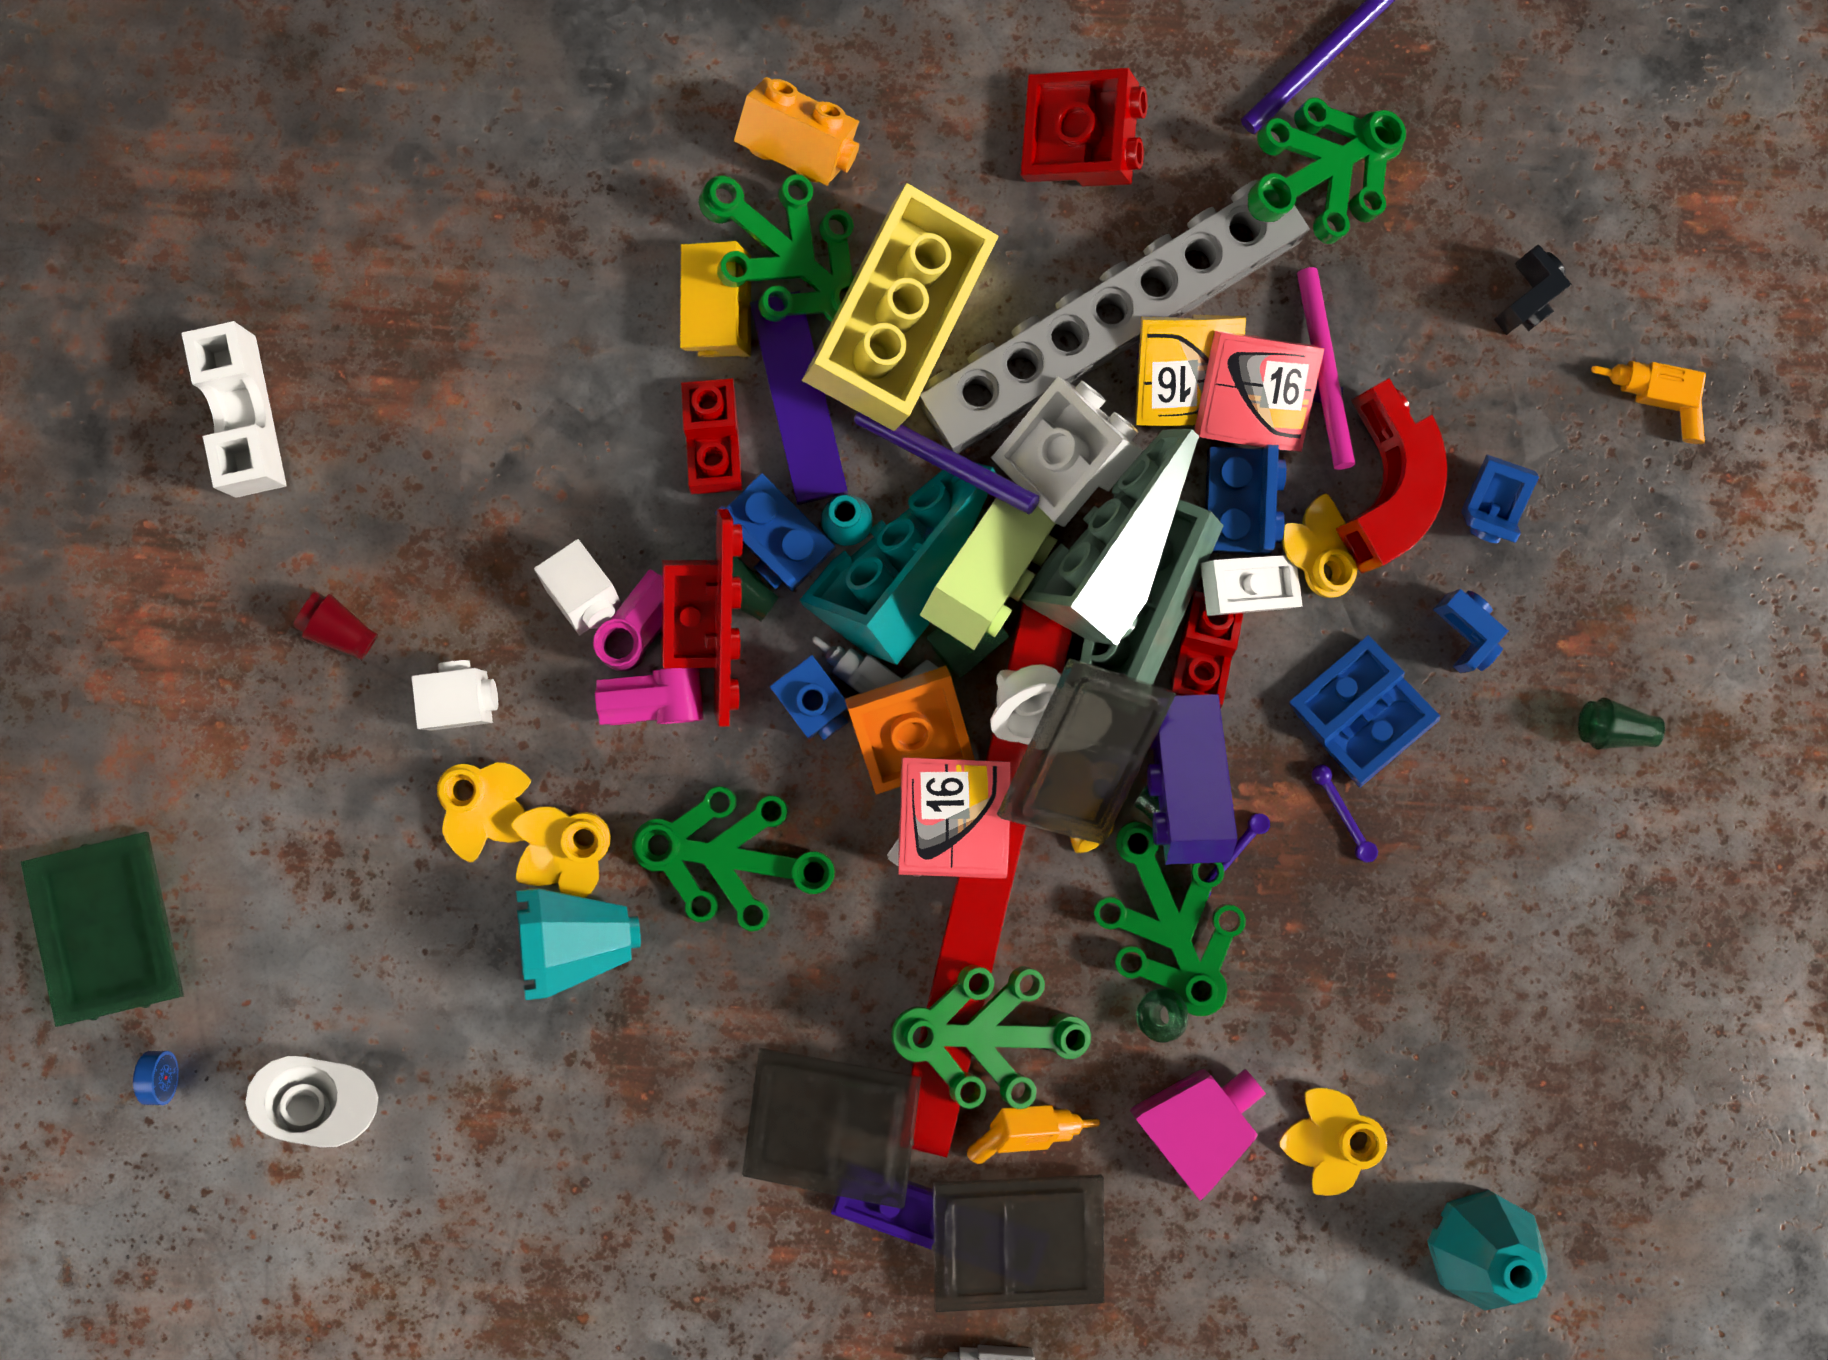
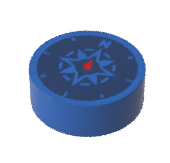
(155, 1077)

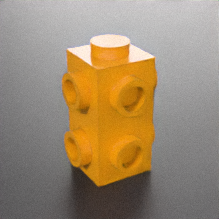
(797, 131)

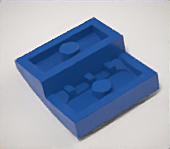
(1364, 711)

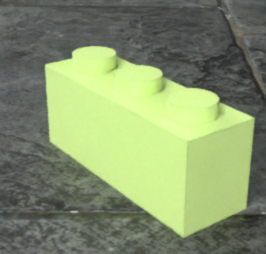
(988, 571)

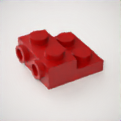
(1083, 127)

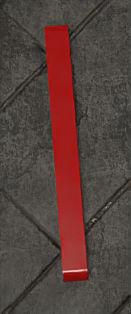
(980, 904)

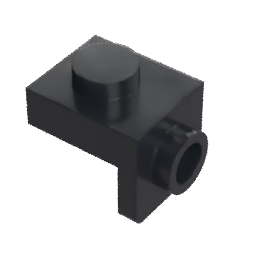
(1548, 280)

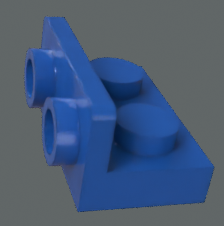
(1244, 498)
(778, 534)

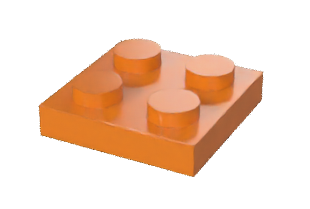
(908, 721)

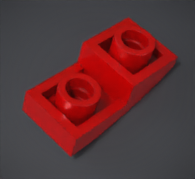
(711, 436)
(1205, 651)

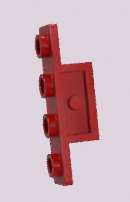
(699, 615)

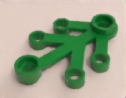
(1375, 137)
(792, 256)
(724, 856)
(1173, 928)
(985, 1033)

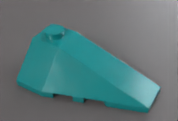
(886, 583)

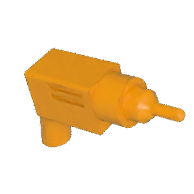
(1664, 388)
(1027, 1131)

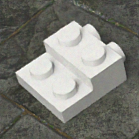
(1068, 449)

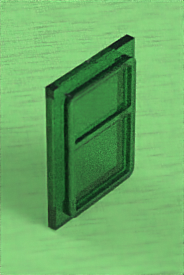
(102, 929)

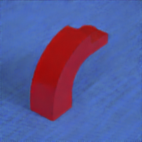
(1411, 483)

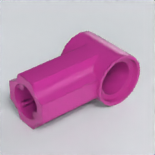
(637, 616)
(663, 697)

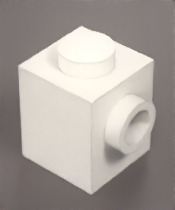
(579, 587)
(454, 697)

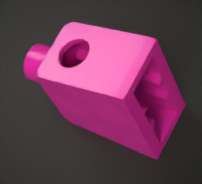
(1201, 1125)

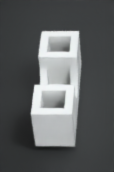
(244, 443)

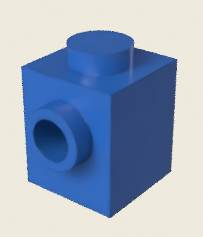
(812, 699)

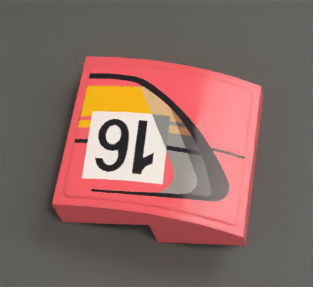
(1258, 391)
(952, 818)

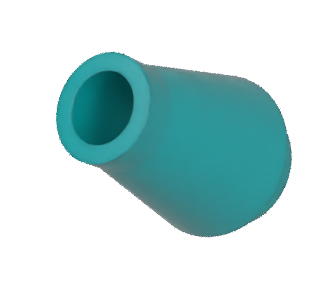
(847, 532)

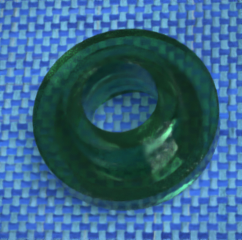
(1149, 1015)

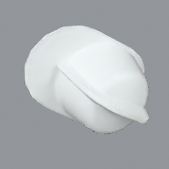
(1022, 701)
(311, 1101)

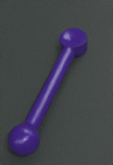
(1257, 824)
(1365, 850)

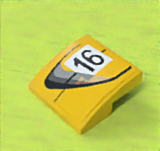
(1175, 365)

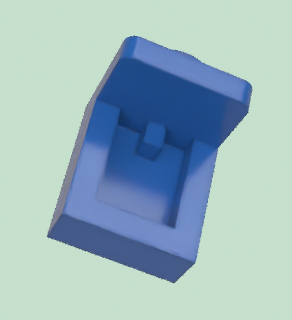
(1498, 499)
(1472, 619)

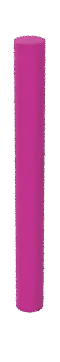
(1328, 377)

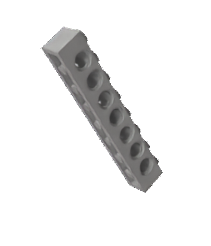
(1230, 260)

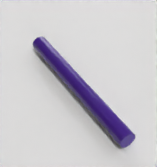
(1313, 64)
(954, 464)

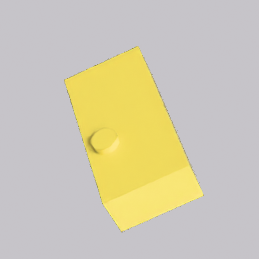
(900, 308)

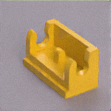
(713, 315)

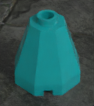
(571, 939)
(1488, 1251)

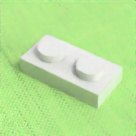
(1250, 585)

